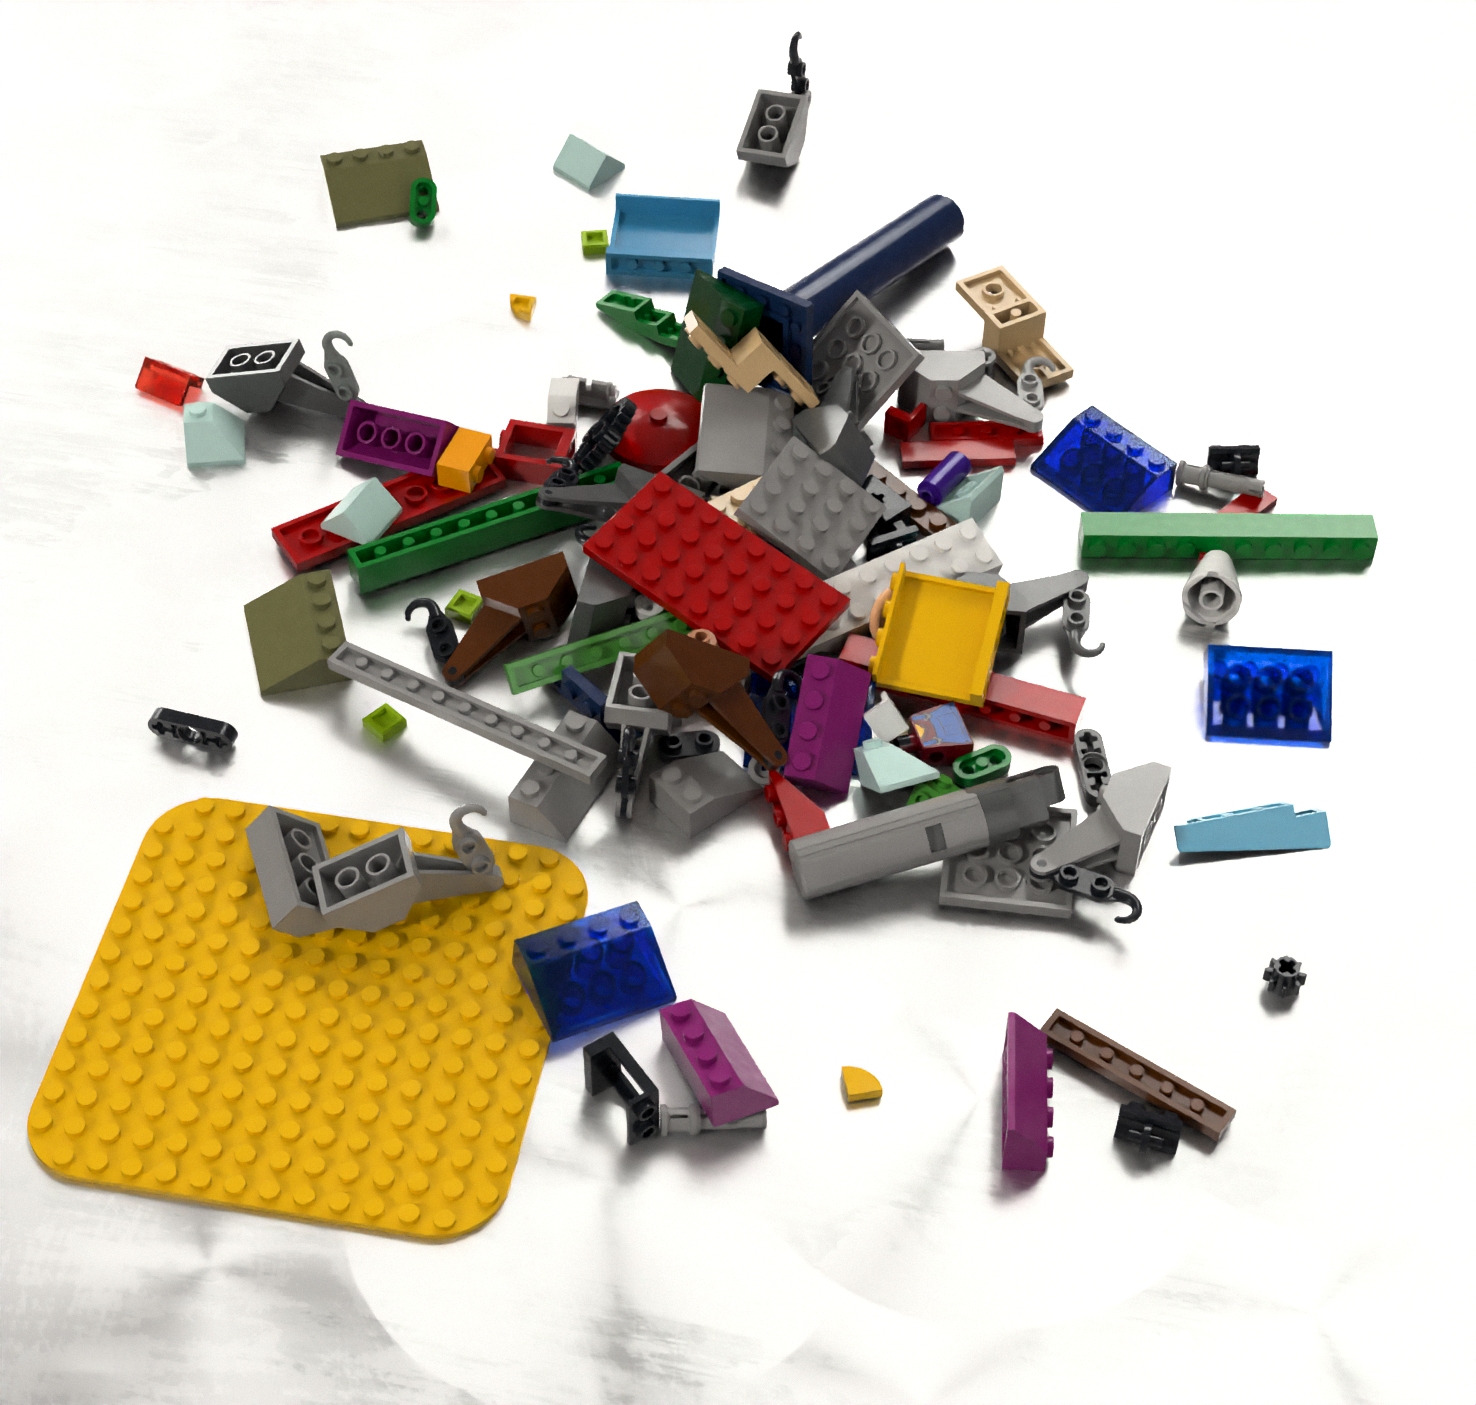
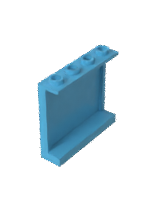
(663, 236)

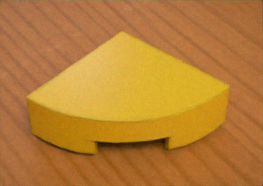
(523, 306)
(860, 1084)

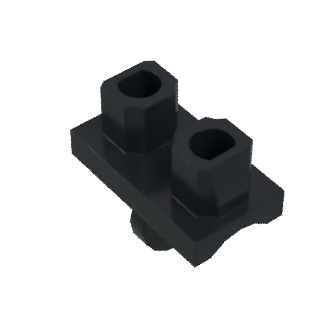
(1234, 459)
(898, 537)
(1148, 1128)

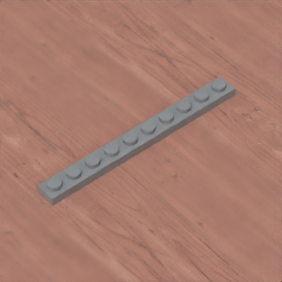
(468, 712)

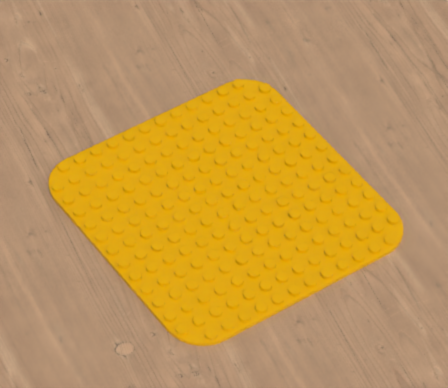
(311, 1070)

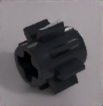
(1284, 976)

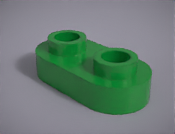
(422, 204)
(978, 765)

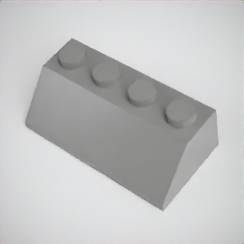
(557, 802)
(283, 855)

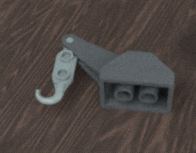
(272, 372)

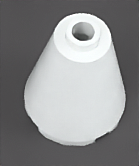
(1212, 590)

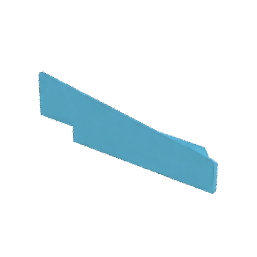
(1255, 828)

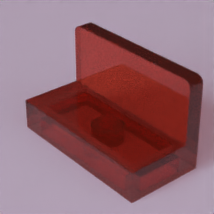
(166, 381)

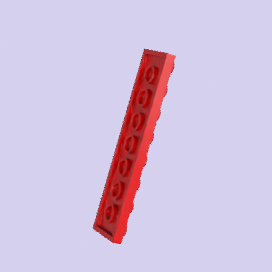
(418, 495)

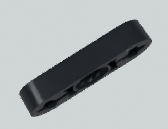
(175, 726)

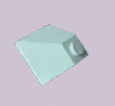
(212, 435)
(889, 768)

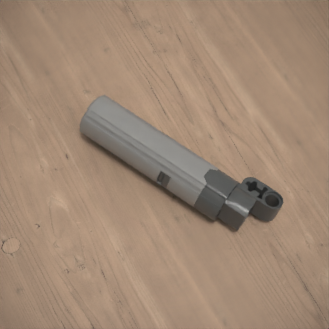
(923, 832)

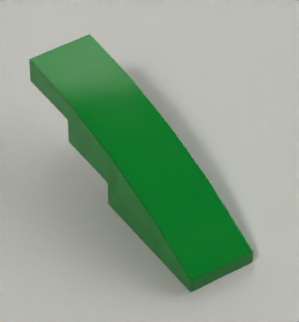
(641, 316)

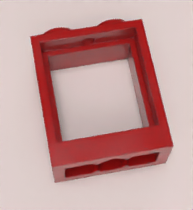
(533, 434)

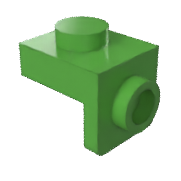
(932, 789)

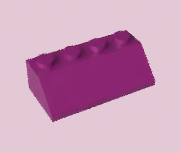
(394, 438)
(827, 724)
(715, 1062)
(1025, 1096)

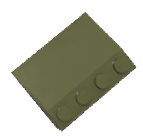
(373, 181)
(296, 633)

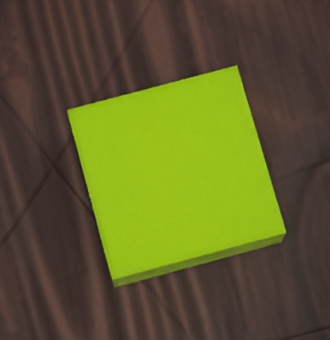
(594, 242)
(464, 606)
(384, 722)

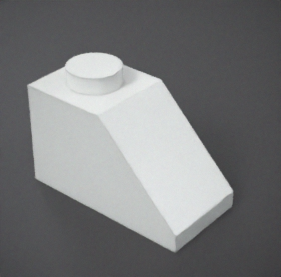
(563, 402)

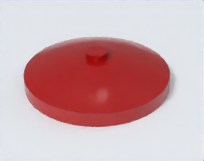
(660, 430)

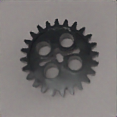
(604, 435)

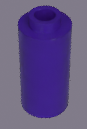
(944, 478)

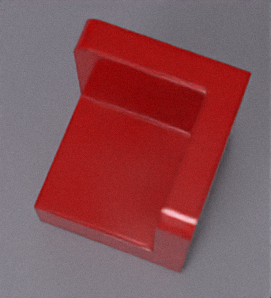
(903, 424)

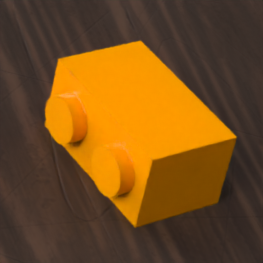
(465, 460)

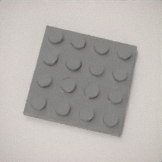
(871, 346)
(810, 510)
(1000, 877)

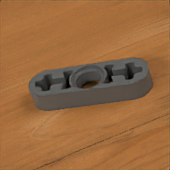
(1096, 756)

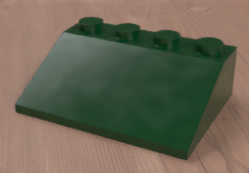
(730, 318)

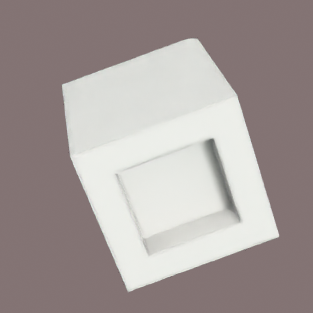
(886, 719)

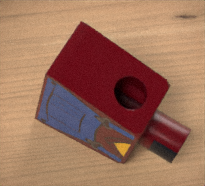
(937, 736)

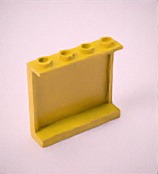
(939, 637)

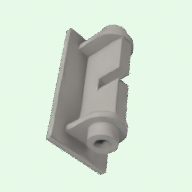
(598, 394)

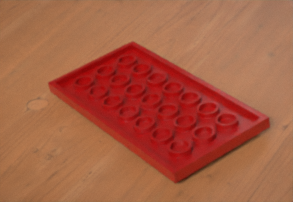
(716, 575)

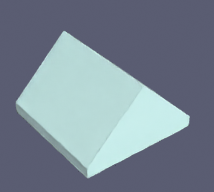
(585, 163)
(974, 496)
(363, 513)

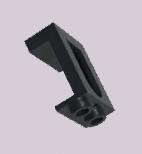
(603, 1070)

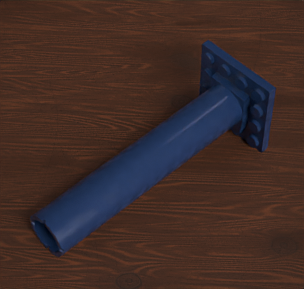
(870, 266)

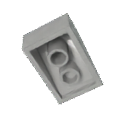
(701, 790)

